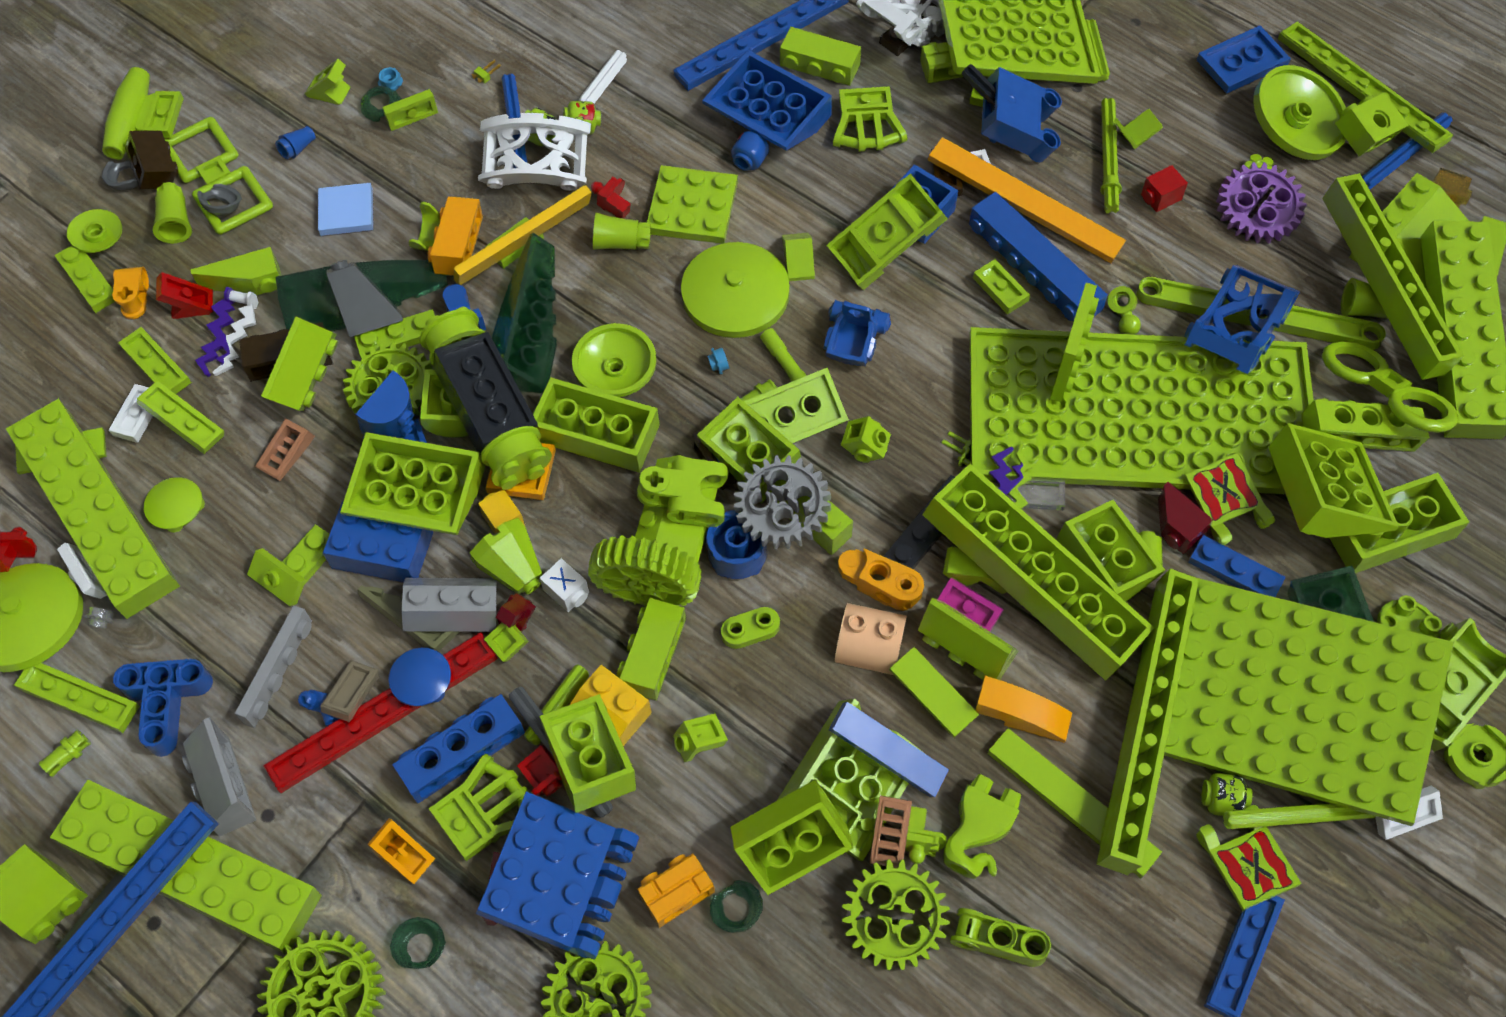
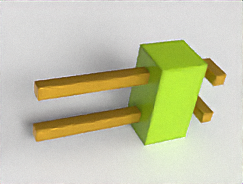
(482, 75)

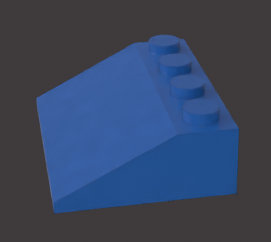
(770, 101)

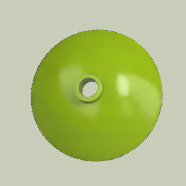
(614, 348)

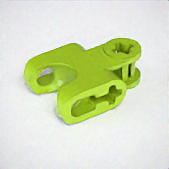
(681, 490)

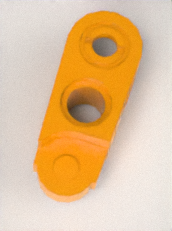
(860, 566)

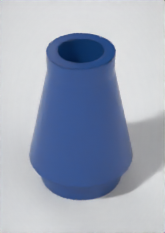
(294, 142)

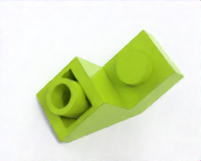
(966, 571)

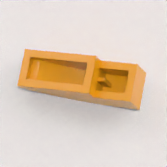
(1023, 709)

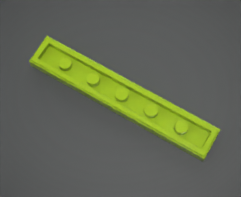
(1058, 790)

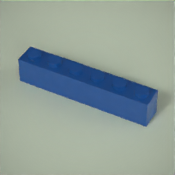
(1032, 255)

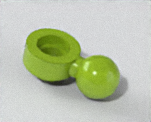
(1128, 323)

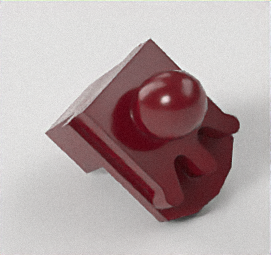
(516, 612)

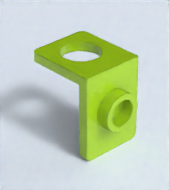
(1140, 128)

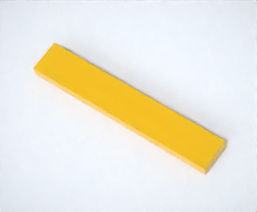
(518, 237)

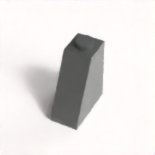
(360, 300)

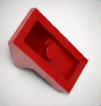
(184, 296)

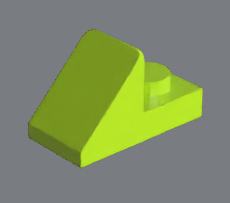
(329, 84)

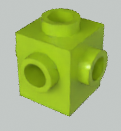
(865, 439)

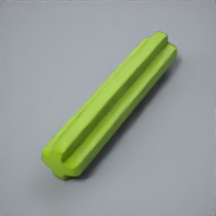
(1098, 49)
(561, 697)

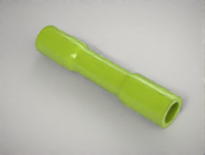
(779, 351)

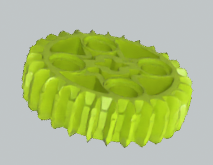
(644, 570)
(312, 981)

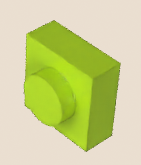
(506, 641)

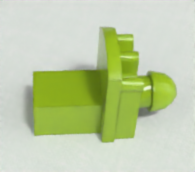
(921, 841)

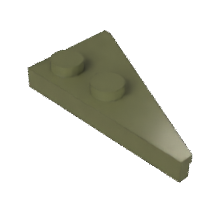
(391, 607)

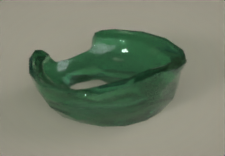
(371, 111)
(744, 890)
(407, 931)

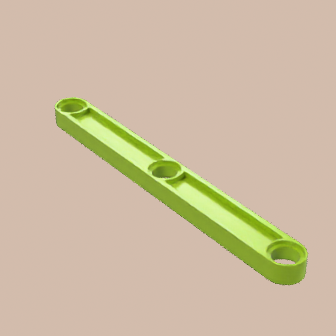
(1299, 321)

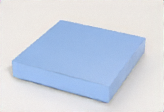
(345, 209)

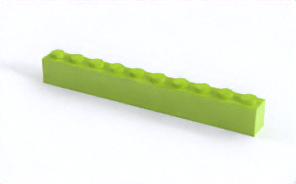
(1148, 724)

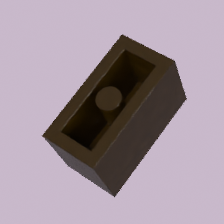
(150, 159)

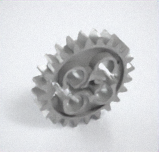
(765, 520)

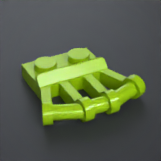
(867, 105)
(464, 818)

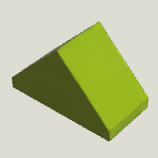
(798, 256)

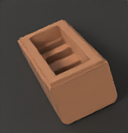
(280, 438)
(896, 803)

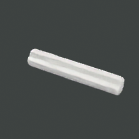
(604, 77)

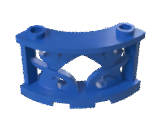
(1218, 339)

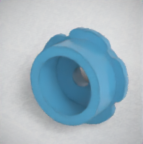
(390, 78)
(718, 360)

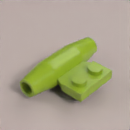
(138, 111)

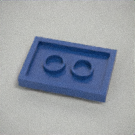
(1242, 59)

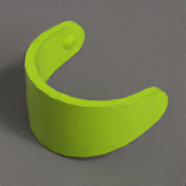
(430, 220)

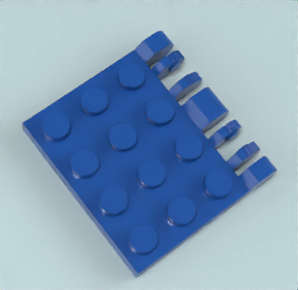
(552, 874)

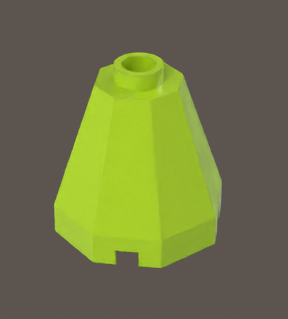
(509, 557)

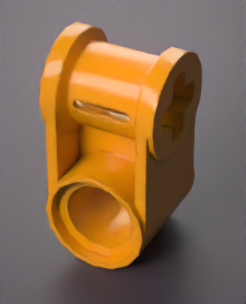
(131, 291)

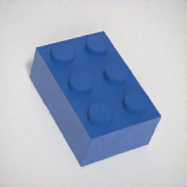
(376, 548)

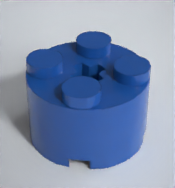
(732, 559)

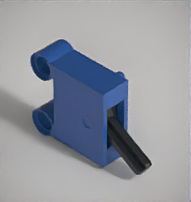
(1015, 111)

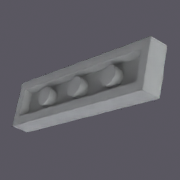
(270, 674)

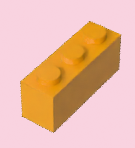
(455, 234)

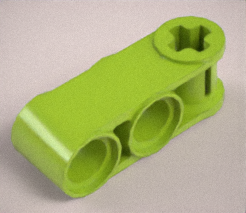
(981, 938)

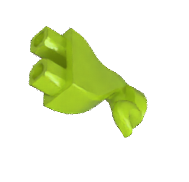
(981, 823)

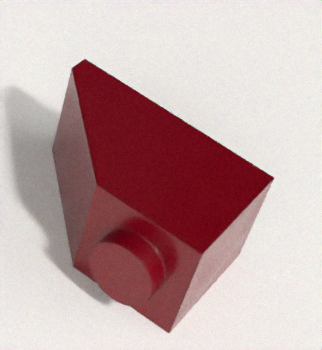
(1180, 519)

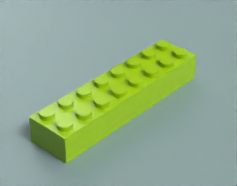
(1466, 293)
(92, 509)
(1038, 571)
(211, 882)

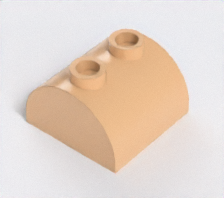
(870, 638)

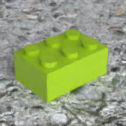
(791, 837)

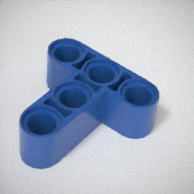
(155, 695)

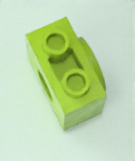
(1370, 123)

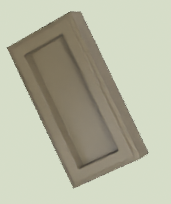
(350, 691)

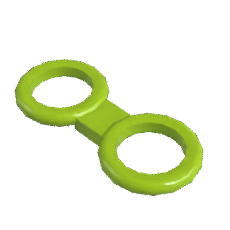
(1391, 385)

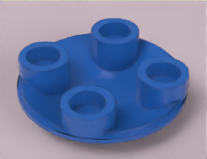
(420, 677)

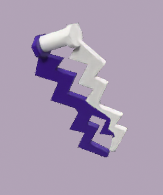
(226, 341)

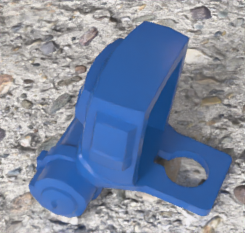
(854, 332)

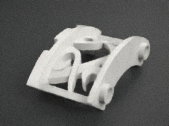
(909, 26)
(502, 129)

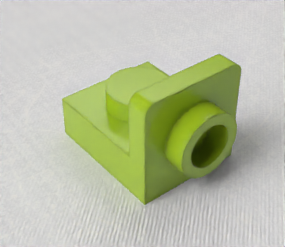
(699, 736)

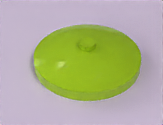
(1299, 112)
(735, 289)
(36, 614)

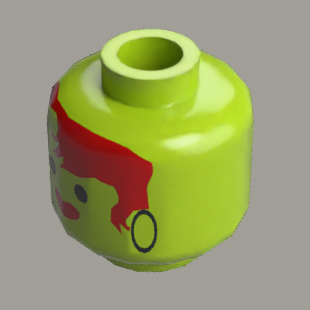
(583, 111)

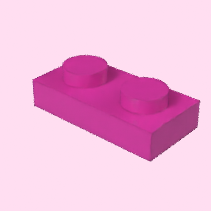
(971, 604)

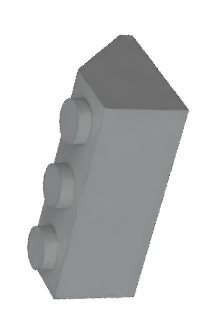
(449, 604)
(217, 777)

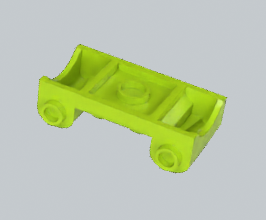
(886, 231)
(1471, 678)

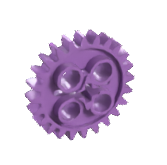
(1241, 189)

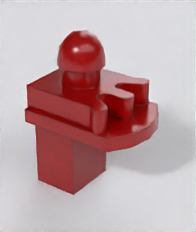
(609, 198)
(15, 545)

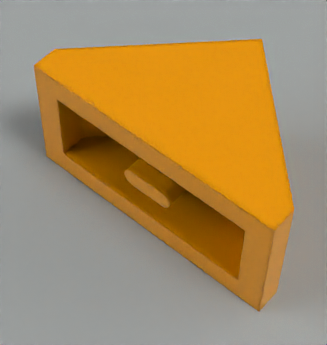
(400, 851)

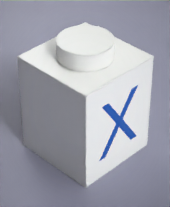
(565, 585)

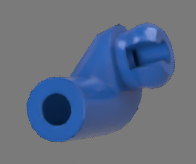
(312, 701)

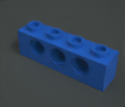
(450, 763)

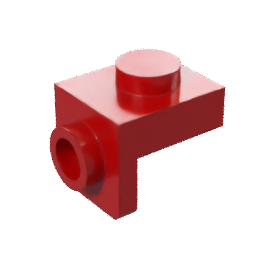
(541, 772)

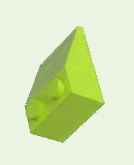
(743, 439)
(588, 753)
(36, 894)

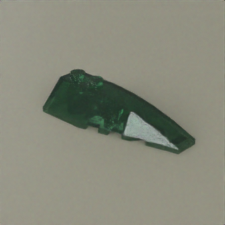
(312, 298)

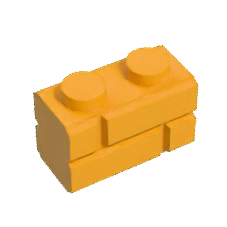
(675, 889)

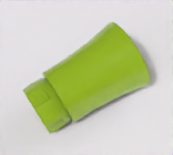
(171, 216)
(620, 233)
(1360, 300)

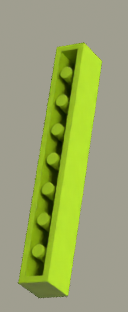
(1392, 277)

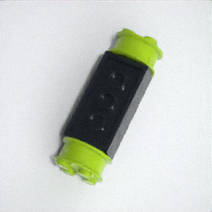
(485, 397)

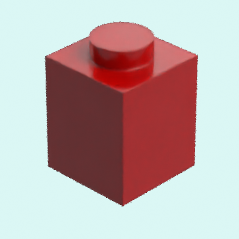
(1164, 188)

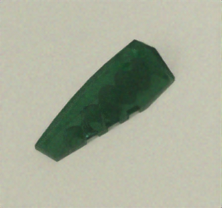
(527, 318)

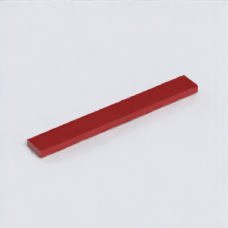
(368, 721)

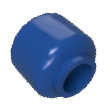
(749, 151)

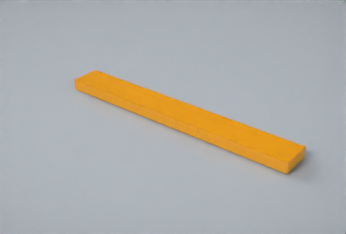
(1027, 200)

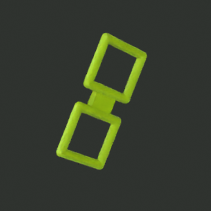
(216, 172)

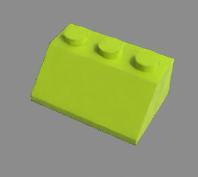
(300, 365)
(1111, 549)
(966, 640)

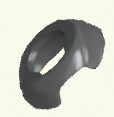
(111, 172)
(224, 193)

